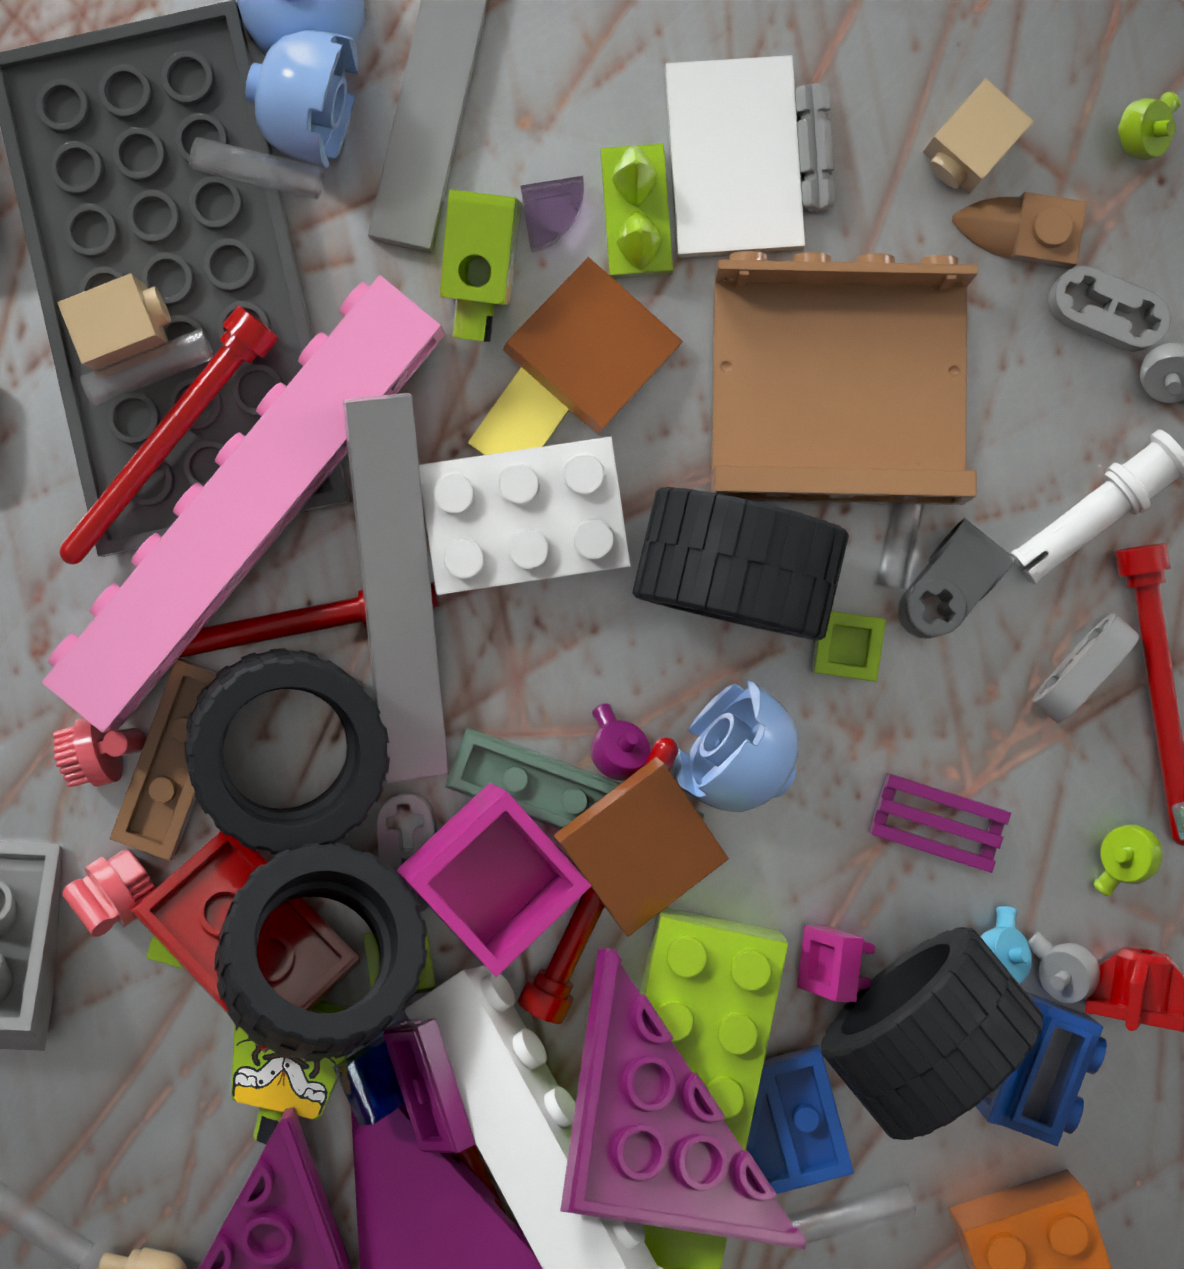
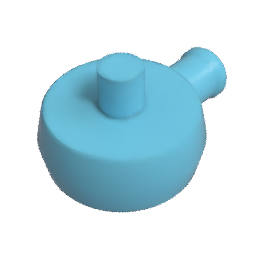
(1009, 944)

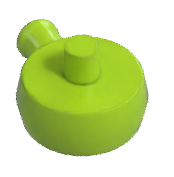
(1149, 126)
(1129, 856)

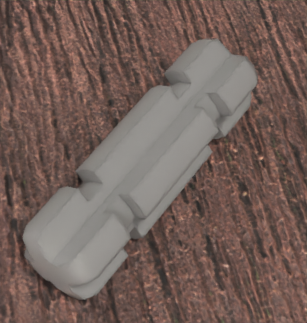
(815, 147)

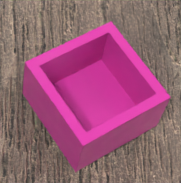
(494, 878)

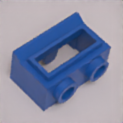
(1063, 1106)

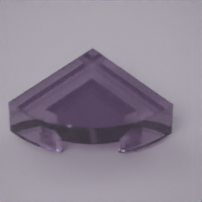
(551, 209)

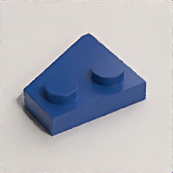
(797, 1123)

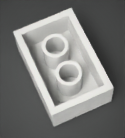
(524, 515)

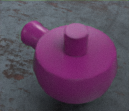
(618, 745)

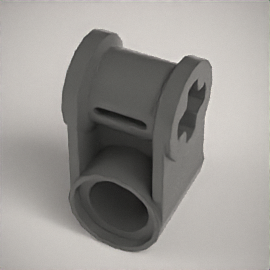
(957, 573)

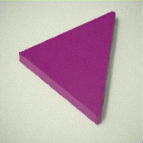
(651, 1134)
(426, 1206)
(280, 1212)

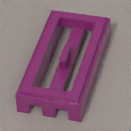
(990, 839)
(428, 1086)

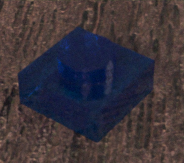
(370, 1083)

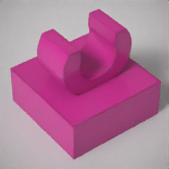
(832, 963)

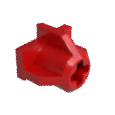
(1140, 989)

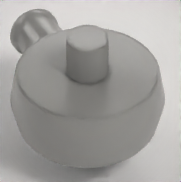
(1164, 373)
(1065, 970)

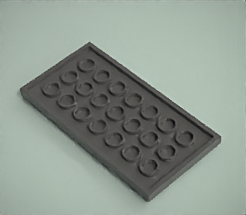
(107, 190)

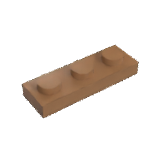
(160, 788)

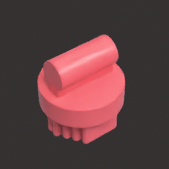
(94, 756)
(109, 892)

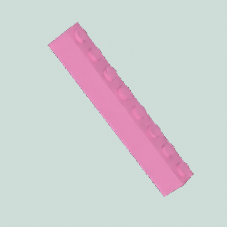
(240, 509)

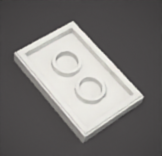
(734, 156)

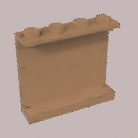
(841, 379)

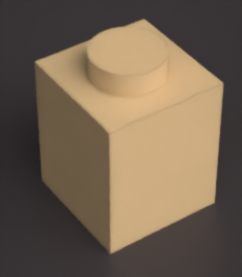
(976, 137)
(115, 321)

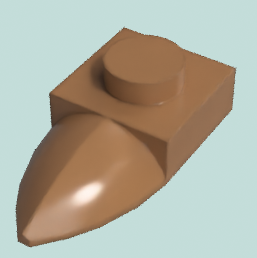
(1026, 228)

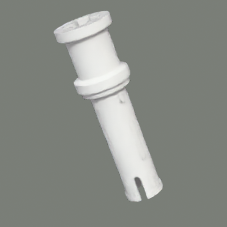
(1125, 490)

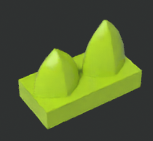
(636, 211)

